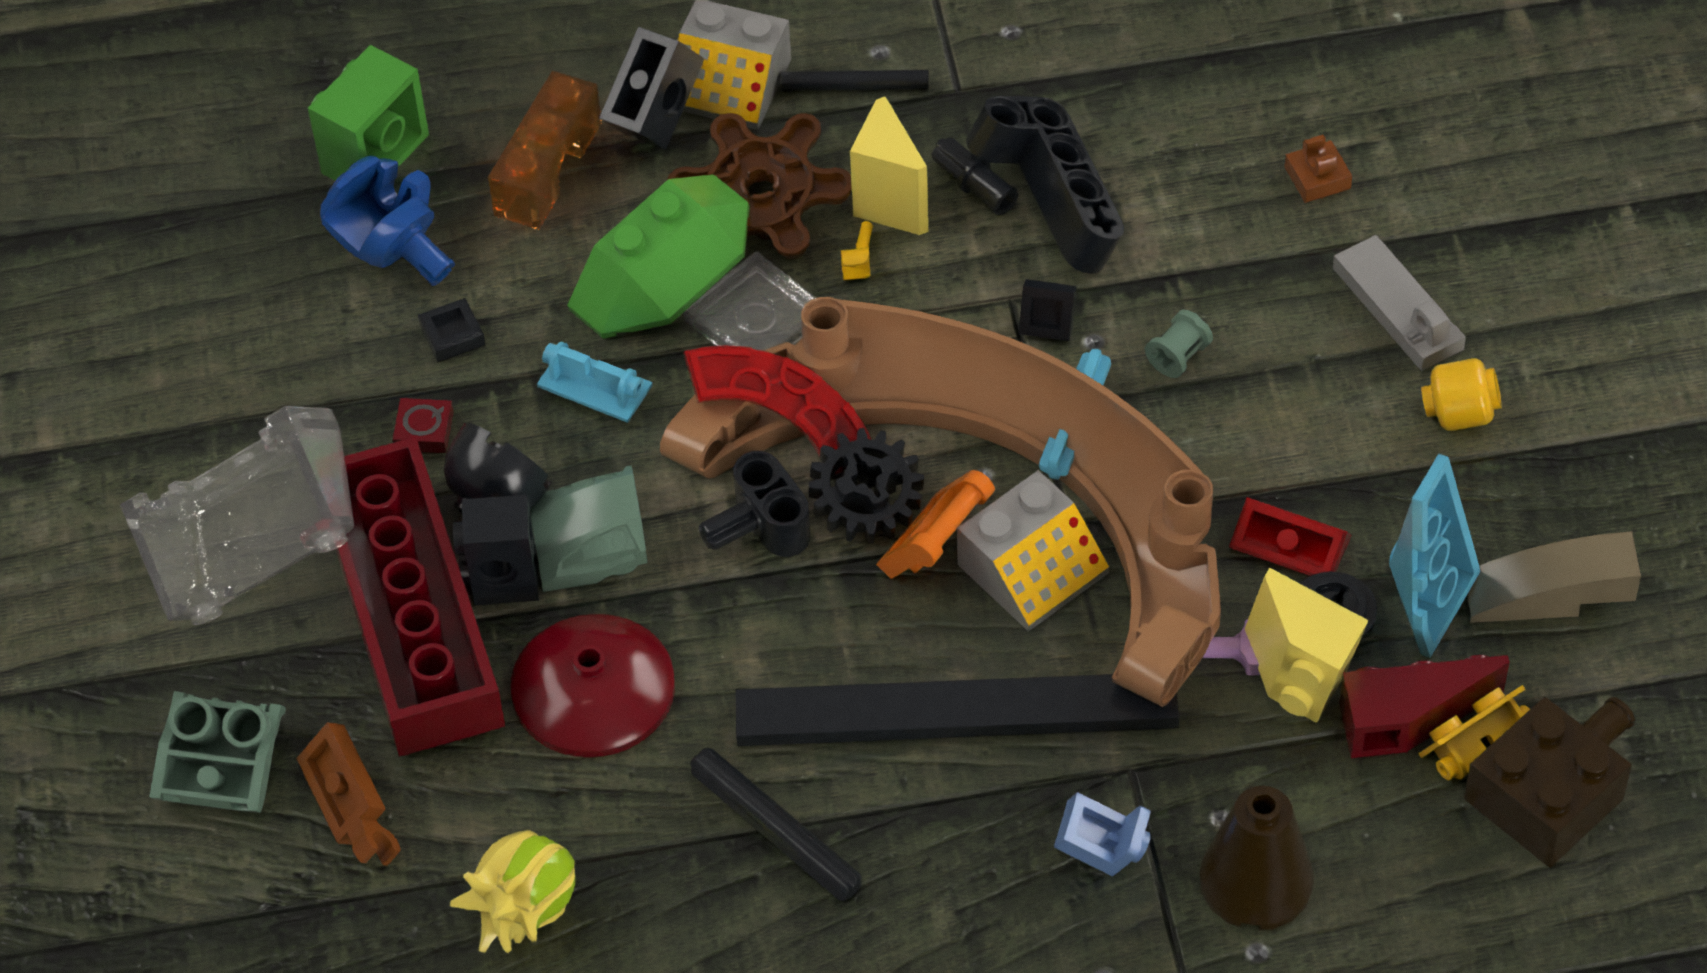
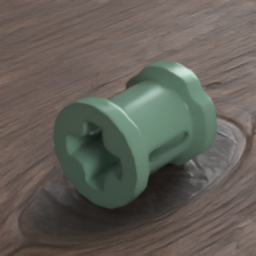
(1178, 344)

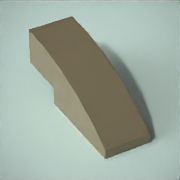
(1556, 579)

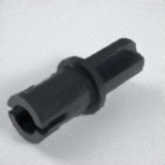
(975, 175)

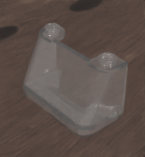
(246, 515)

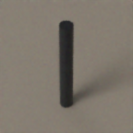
(854, 80)

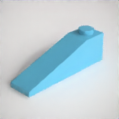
(1434, 557)

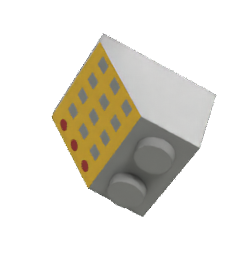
(741, 61)
(1030, 551)

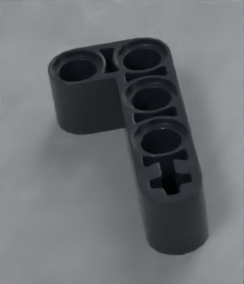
(1058, 171)

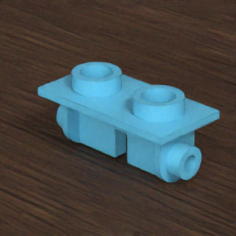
(592, 382)

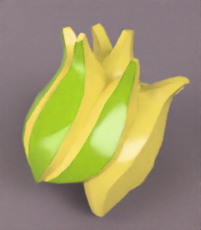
(519, 888)

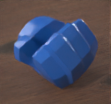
(380, 224)

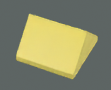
(888, 173)

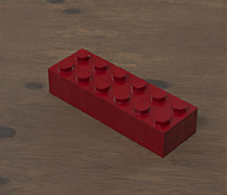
(414, 604)

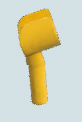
(856, 261)

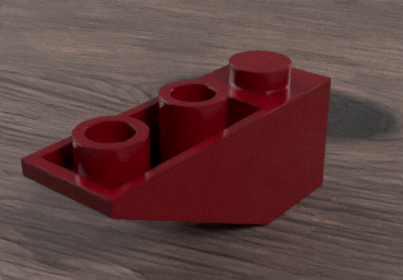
(1401, 705)

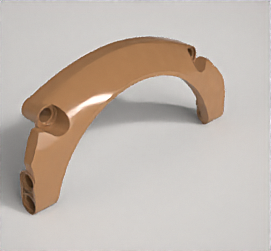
(976, 382)

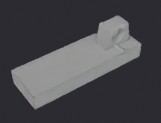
(1399, 302)

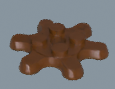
(785, 164)

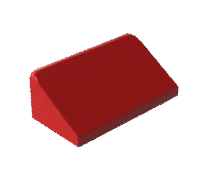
(1288, 539)

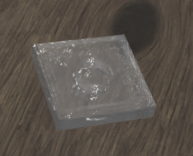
(751, 307)

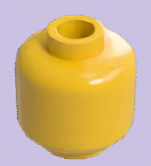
(1462, 394)

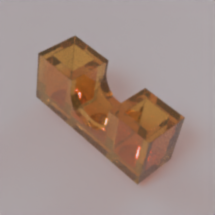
(528, 171)

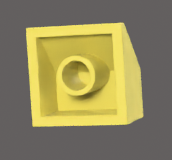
(1301, 644)

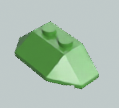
(662, 256)

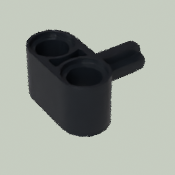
(762, 508)

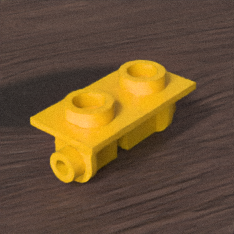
(1461, 744)

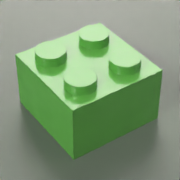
(368, 112)

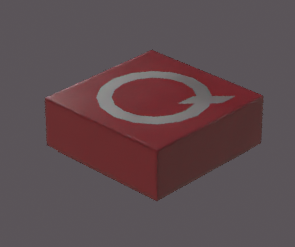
(425, 420)

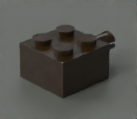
(1552, 776)

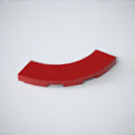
(776, 384)

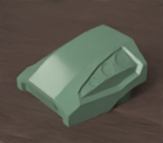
(589, 531)
(216, 753)

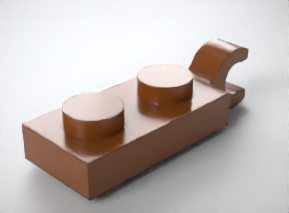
(347, 794)

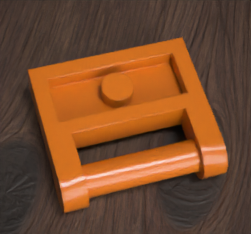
(923, 539)

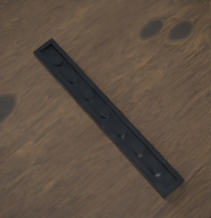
(944, 710)

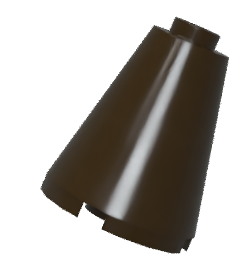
(1258, 863)

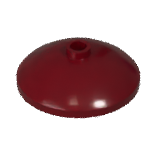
(598, 706)

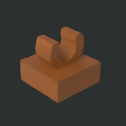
(1318, 169)

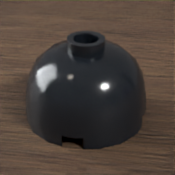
(490, 470)

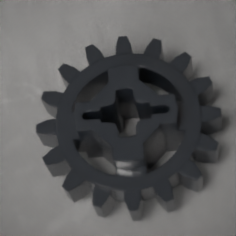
(857, 505)

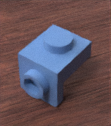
(1102, 834)

